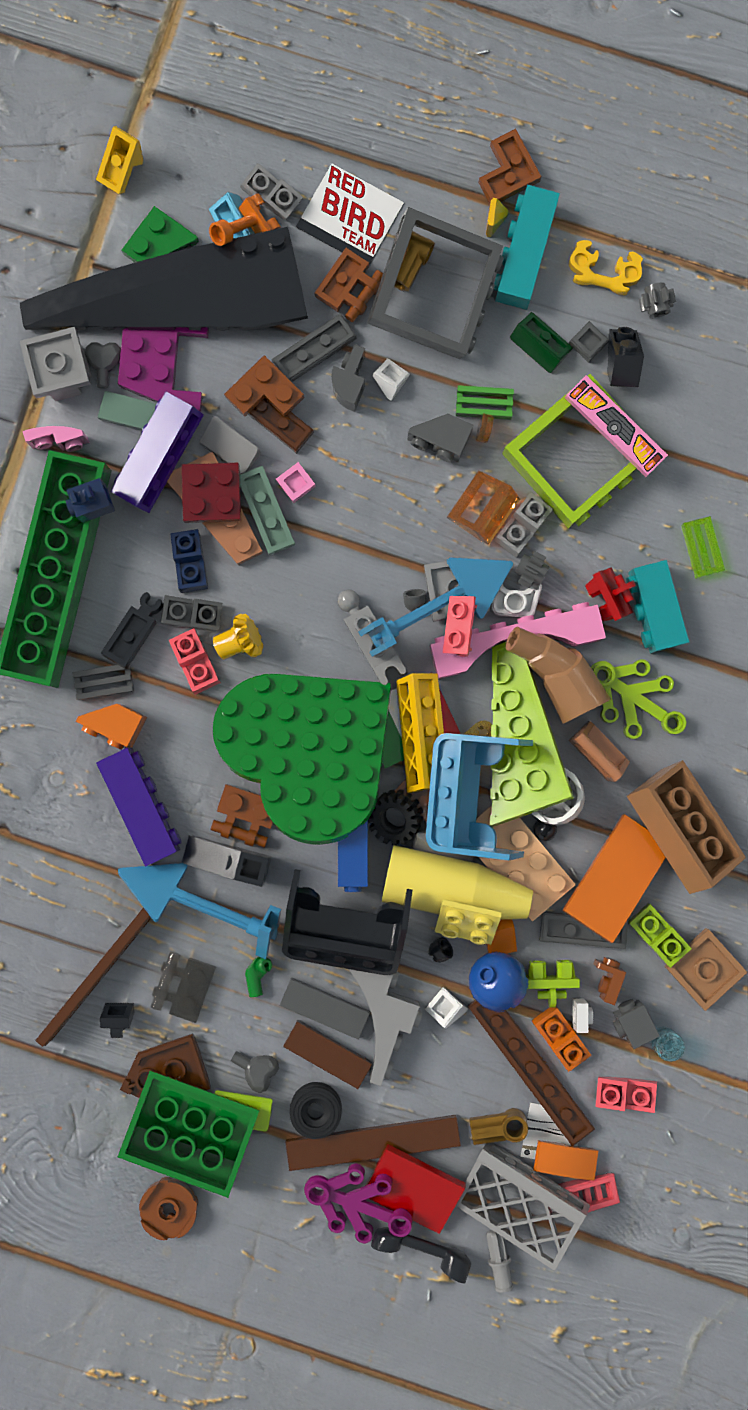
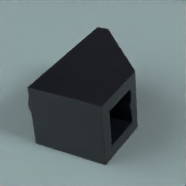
(624, 357)

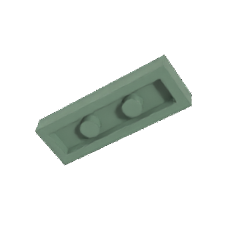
(266, 510)

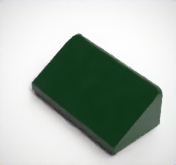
(540, 342)

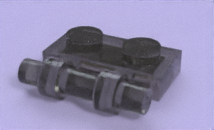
(191, 991)

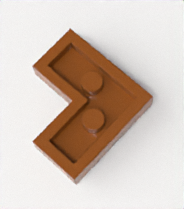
(515, 171)
(262, 382)

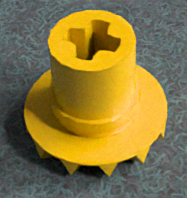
(239, 639)

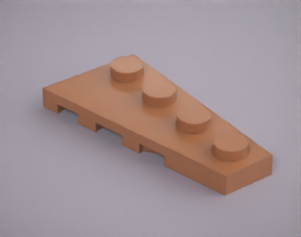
(233, 536)

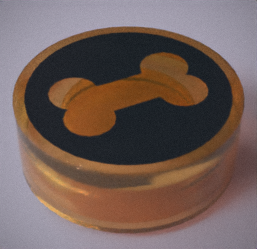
(484, 428)

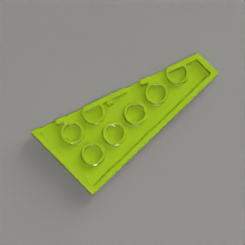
(527, 775)

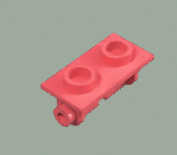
(459, 625)

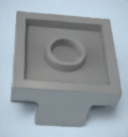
(56, 364)

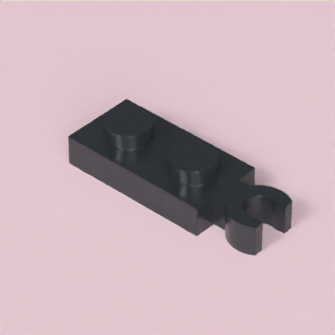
(132, 632)

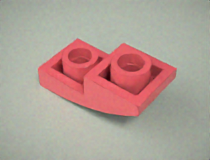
(194, 661)
(626, 1093)

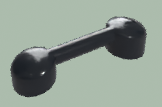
(454, 1262)

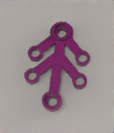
(354, 1203)

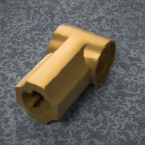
(416, 255)
(494, 1127)

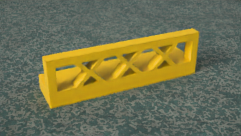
(424, 708)

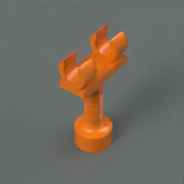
(222, 231)

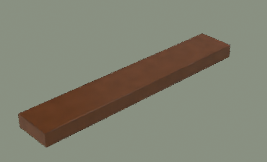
(94, 978)
(534, 1072)
(371, 1142)

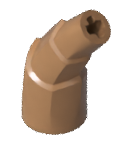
(565, 673)

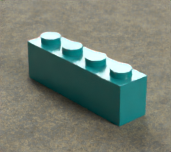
(527, 246)

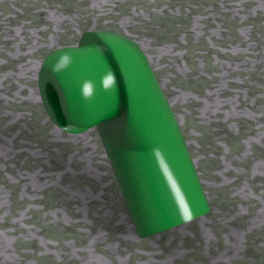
(255, 973)

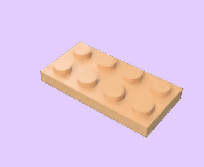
(535, 870)

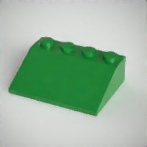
(188, 1133)

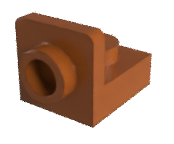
(611, 984)

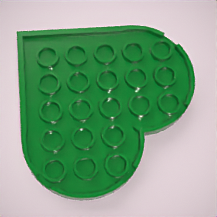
(310, 747)

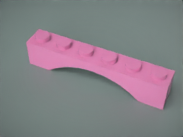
(571, 627)

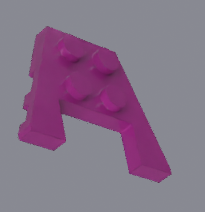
(150, 362)

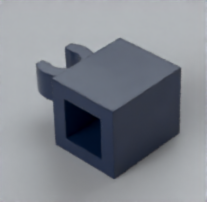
(89, 500)

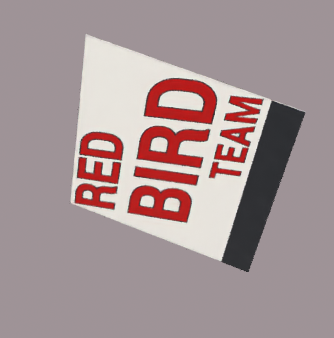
(349, 213)

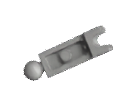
(359, 619)

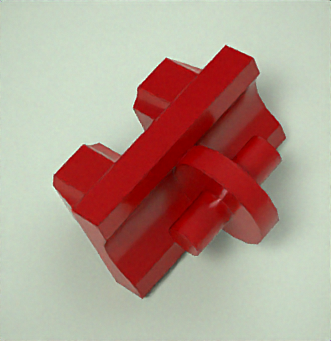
(615, 593)

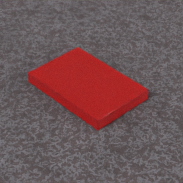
(417, 1188)

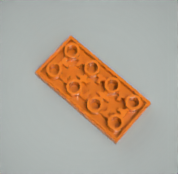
(616, 879)

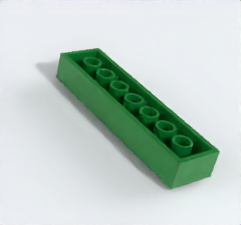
(50, 575)

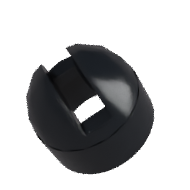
(539, 826)
(440, 950)

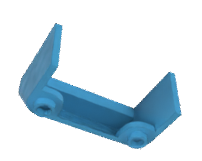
(455, 795)

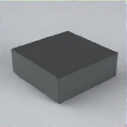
(588, 341)

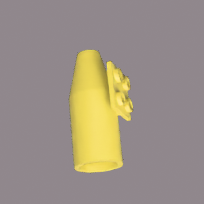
(460, 891)

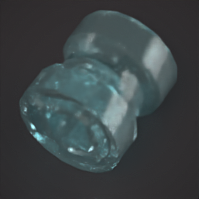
(663, 1043)

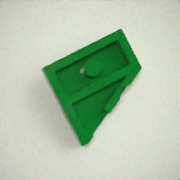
(157, 236)

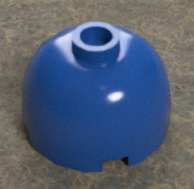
(498, 981)

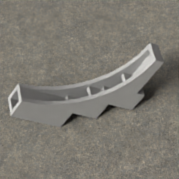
(389, 1014)

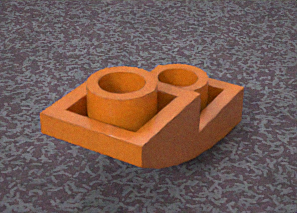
(561, 1038)
(565, 1160)

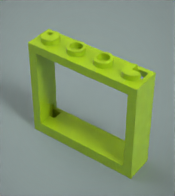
(513, 454)

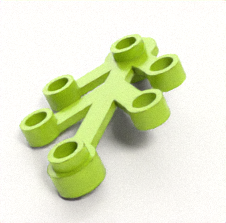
(632, 696)

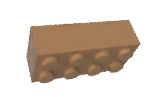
(686, 827)

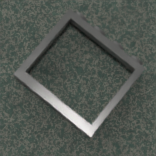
(485, 288)

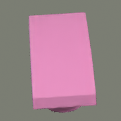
(65, 437)

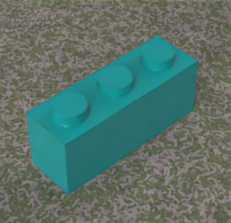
(657, 607)

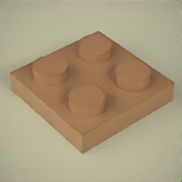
(707, 970)

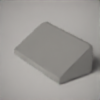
(229, 444)

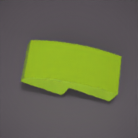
(659, 935)

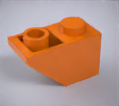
(115, 722)

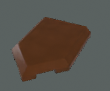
(174, 1059)

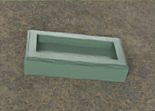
(125, 410)

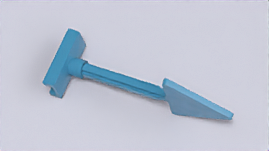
(474, 578)
(158, 885)

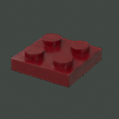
(211, 492)

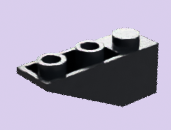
(227, 860)

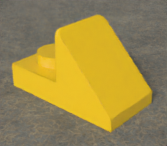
(119, 158)

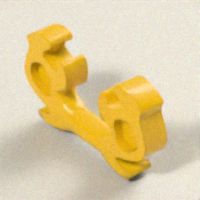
(628, 272)

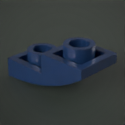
(189, 561)

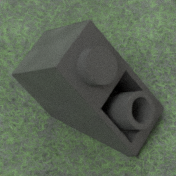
(442, 435)

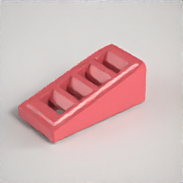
(584, 1185)

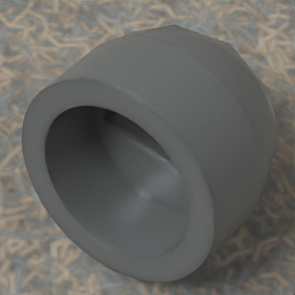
(414, 598)

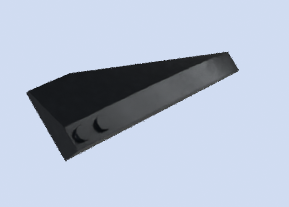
(231, 285)

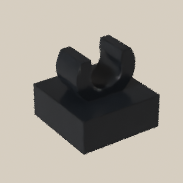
(117, 1018)

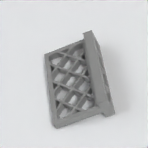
(538, 1188)

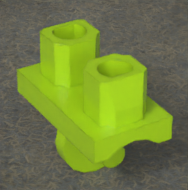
(564, 978)

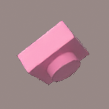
(295, 482)

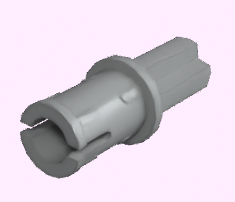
(499, 1262)

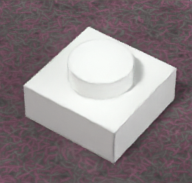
(581, 1015)

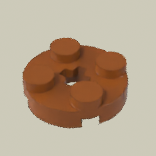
(151, 1209)

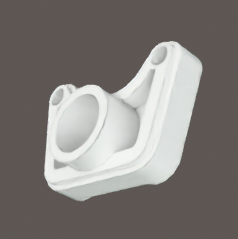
(516, 603)

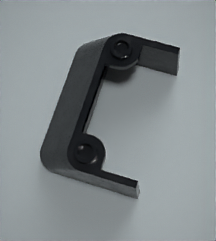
(344, 935)

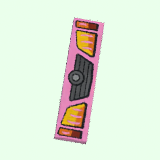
(616, 426)

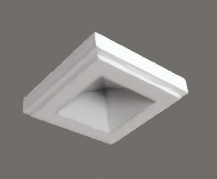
(390, 378)
(446, 1008)

